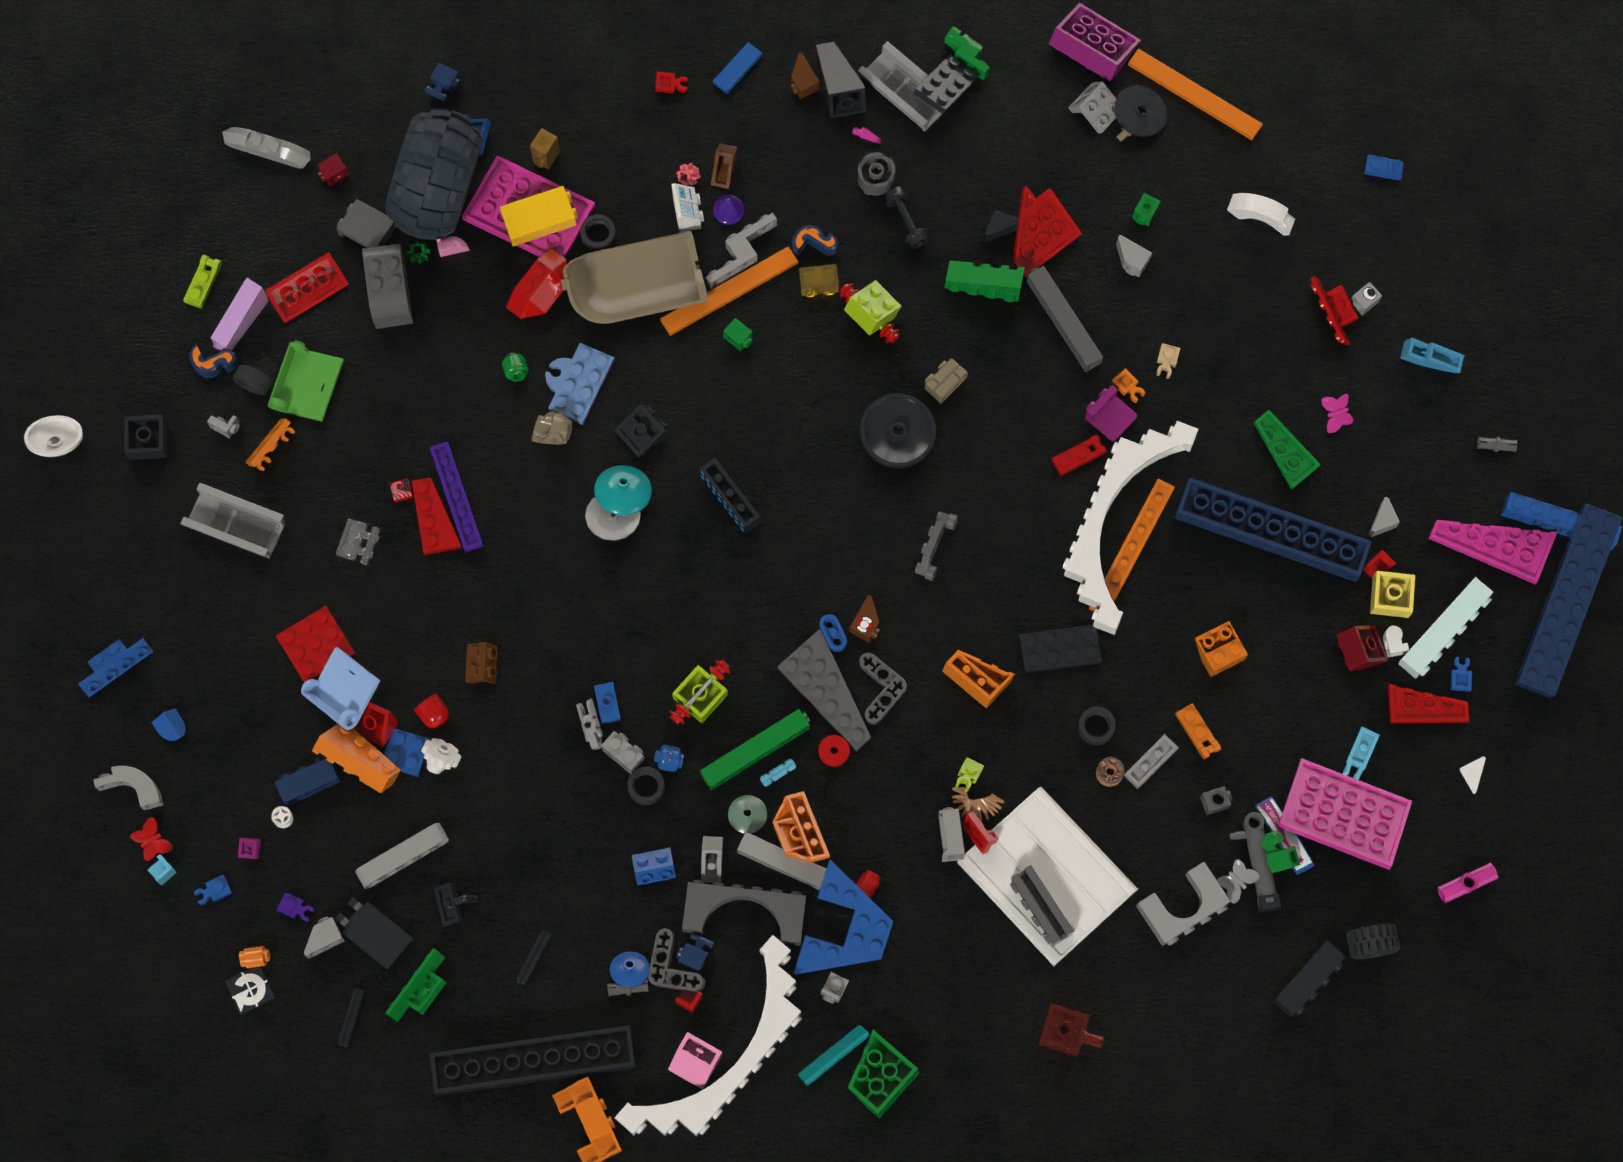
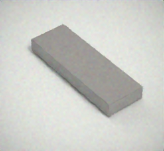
(1151, 761)

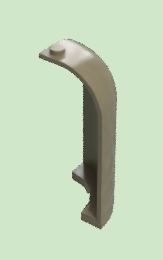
(635, 279)

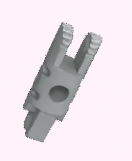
(590, 724)

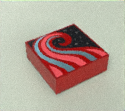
(401, 490)

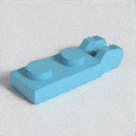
(1361, 751)

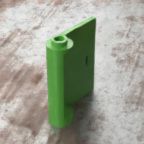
(302, 381)

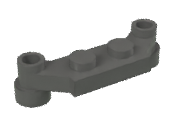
(942, 521)

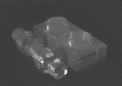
(352, 539)

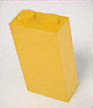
(539, 215)

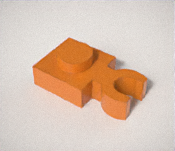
(1126, 383)

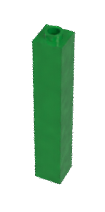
(755, 749)

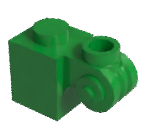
(1277, 856)

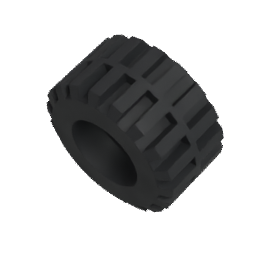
(1373, 941)

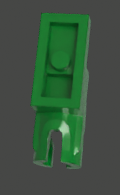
(967, 51)

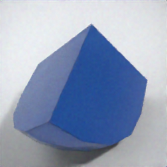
(170, 725)

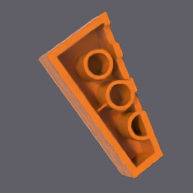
(357, 757)

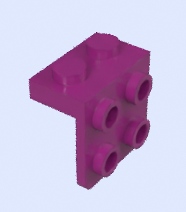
(1110, 414)

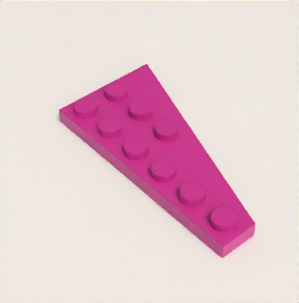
(1505, 548)

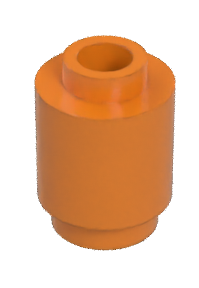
(254, 957)

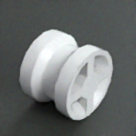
(279, 815)

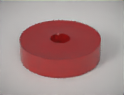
(840, 757)

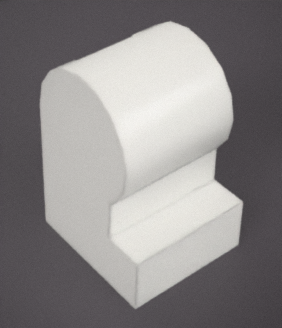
(1393, 642)

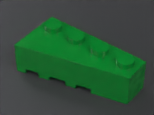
(985, 280)

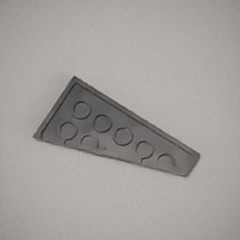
(821, 683)

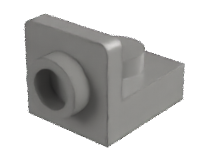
(221, 426)
(834, 988)

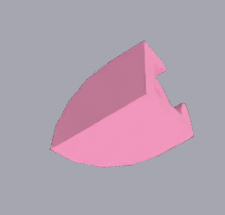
(451, 245)

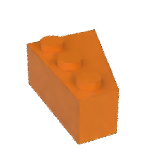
(976, 677)

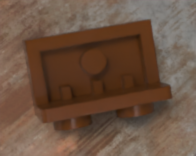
(481, 663)

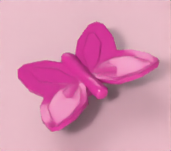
(1338, 412)

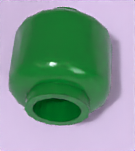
(515, 367)

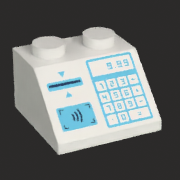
(686, 207)

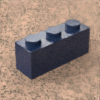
(306, 781)

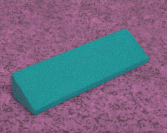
(833, 1055)

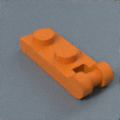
(1197, 730)

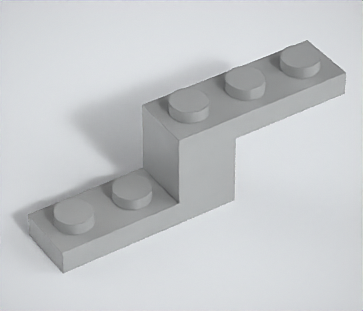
(741, 250)

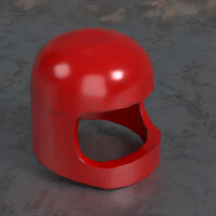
(432, 711)

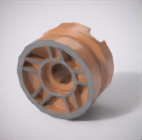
(1113, 764)

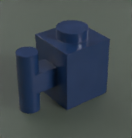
(443, 80)
(693, 956)

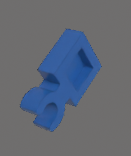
(1461, 679)
(216, 889)

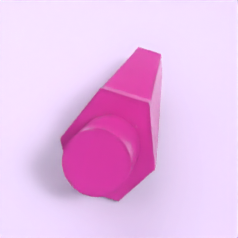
(866, 134)

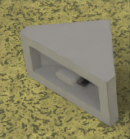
(1385, 519)

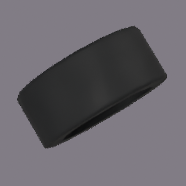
(593, 220)
(252, 379)
(1096, 711)
(646, 800)

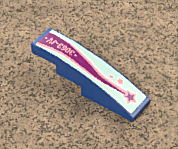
(1272, 815)

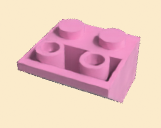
(695, 1060)

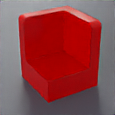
(1380, 562)
(689, 1000)

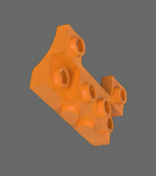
(592, 1115)

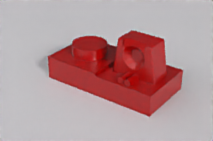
(979, 835)

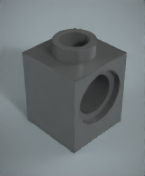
(1208, 803)

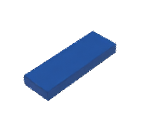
(737, 68)

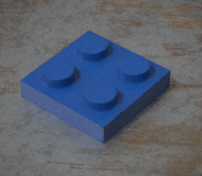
(405, 751)

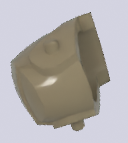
(552, 429)

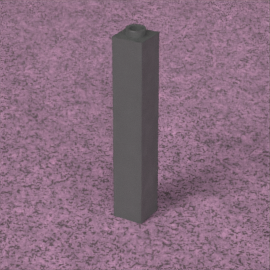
(1064, 318)

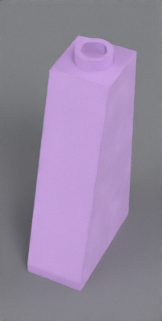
(239, 316)

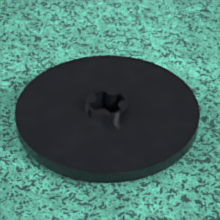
(1127, 111)

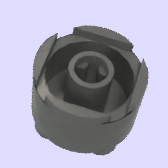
(879, 183)

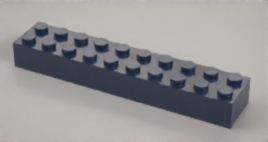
(1273, 530)
(1568, 600)

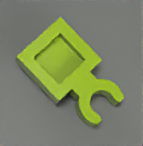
(969, 773)

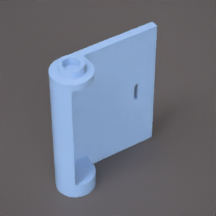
(340, 691)

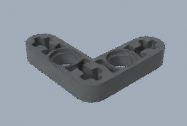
(887, 683)
(667, 973)

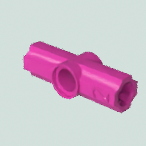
(1457, 887)

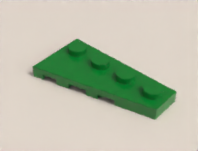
(1286, 450)

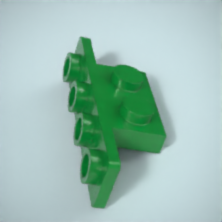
(420, 989)

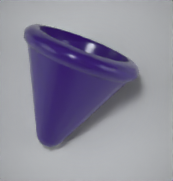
(728, 209)

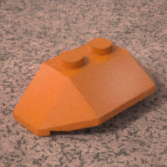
(799, 830)

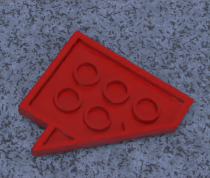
(1041, 230)

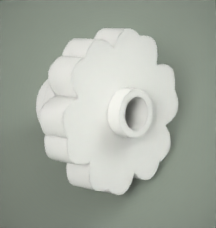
(440, 755)

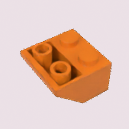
(1220, 649)

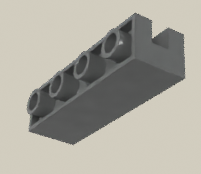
(1042, 906)

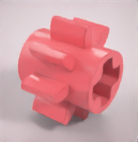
(688, 174)

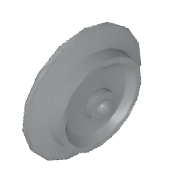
(609, 525)

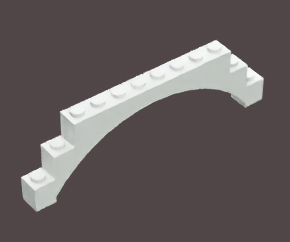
(1126, 462)
(701, 1107)

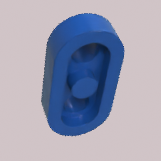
(833, 633)

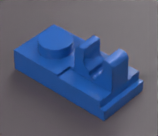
(1384, 167)

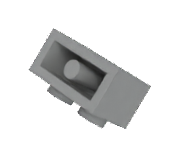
(622, 752)

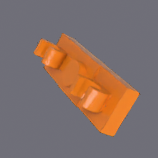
(269, 444)

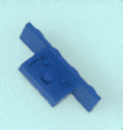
(113, 663)

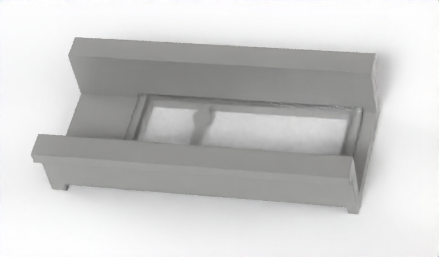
(896, 80)
(235, 521)

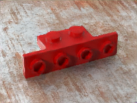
(1338, 307)

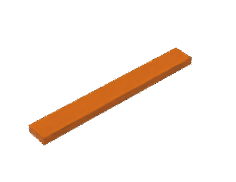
(1195, 94)
(730, 290)
(1137, 538)

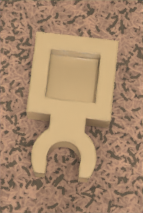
(1167, 357)

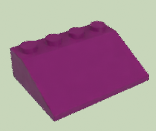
(1094, 41)

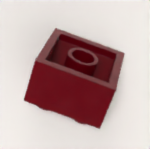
(1361, 647)

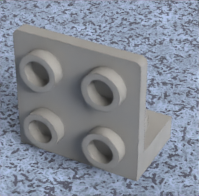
(1096, 105)

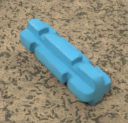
(778, 772)

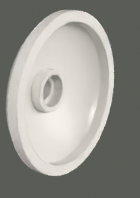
(53, 436)

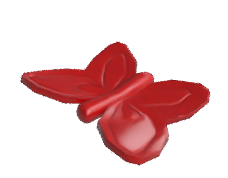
(149, 840)

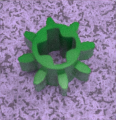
(418, 247)

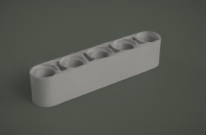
(402, 855)

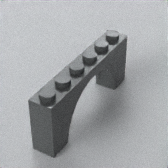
(705, 899)

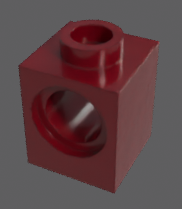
(332, 170)

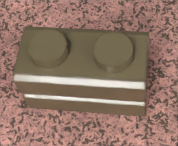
(945, 380)

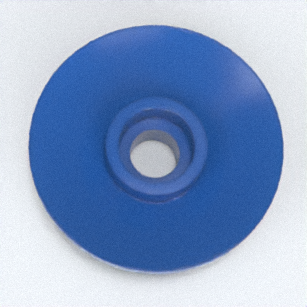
(629, 976)

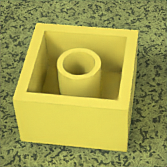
(1392, 594)

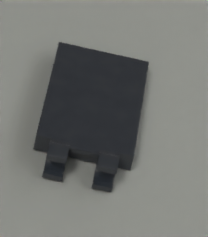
(374, 933)

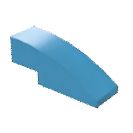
(1432, 356)

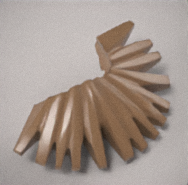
(984, 804)

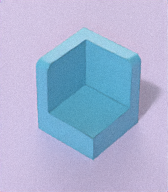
(162, 870)

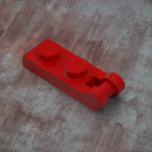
(1078, 455)

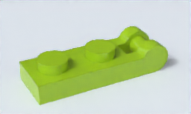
(202, 281)

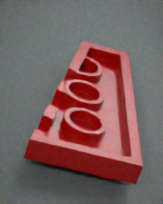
(434, 523)
(1420, 707)

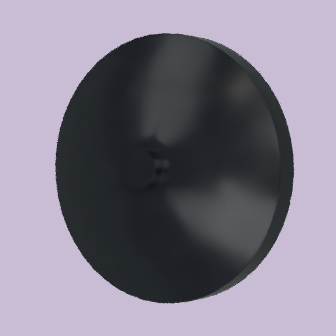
(897, 431)

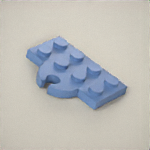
(578, 382)

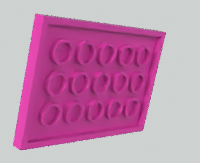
(509, 183)
(1345, 814)

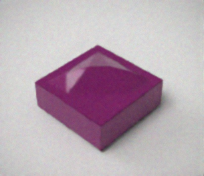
(249, 848)

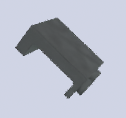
(366, 225)

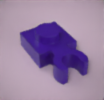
(293, 906)

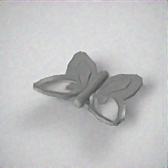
(1236, 879)

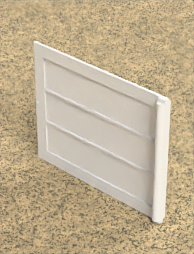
(1065, 859)

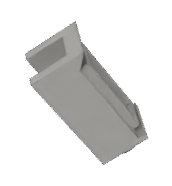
(951, 835)

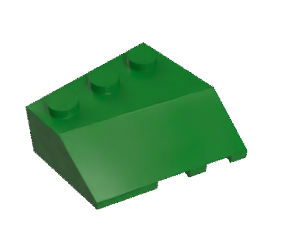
(881, 1075)

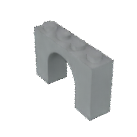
(1168, 927)

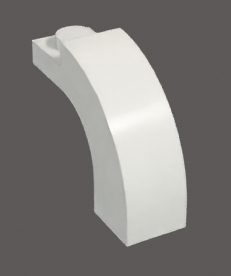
(1261, 208)

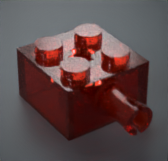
(1076, 1025)

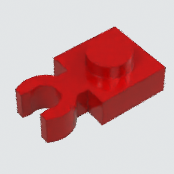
(667, 83)

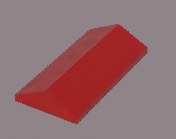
(306, 287)

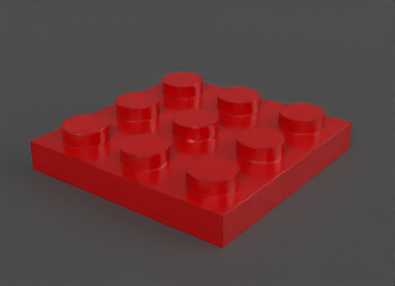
(312, 643)

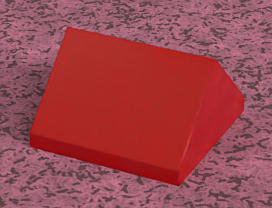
(376, 724)

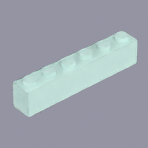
(1445, 628)

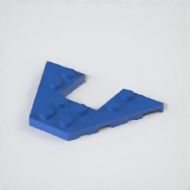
(865, 935)

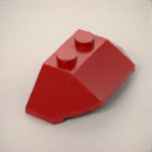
(539, 286)

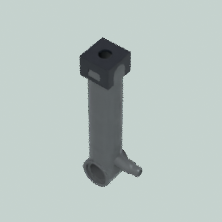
(1268, 898)

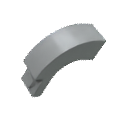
(147, 791)

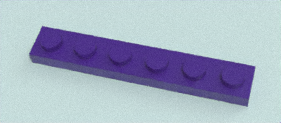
(456, 497)

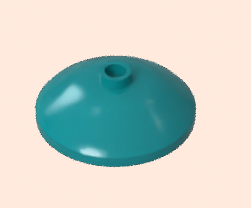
(621, 498)

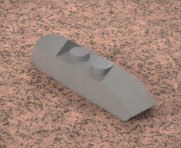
(266, 146)

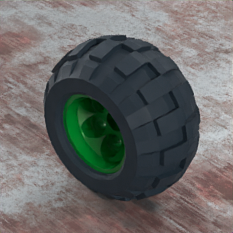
(433, 173)

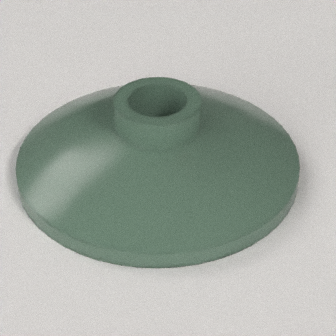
(747, 823)

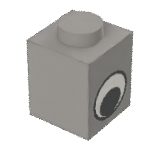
(1365, 298)

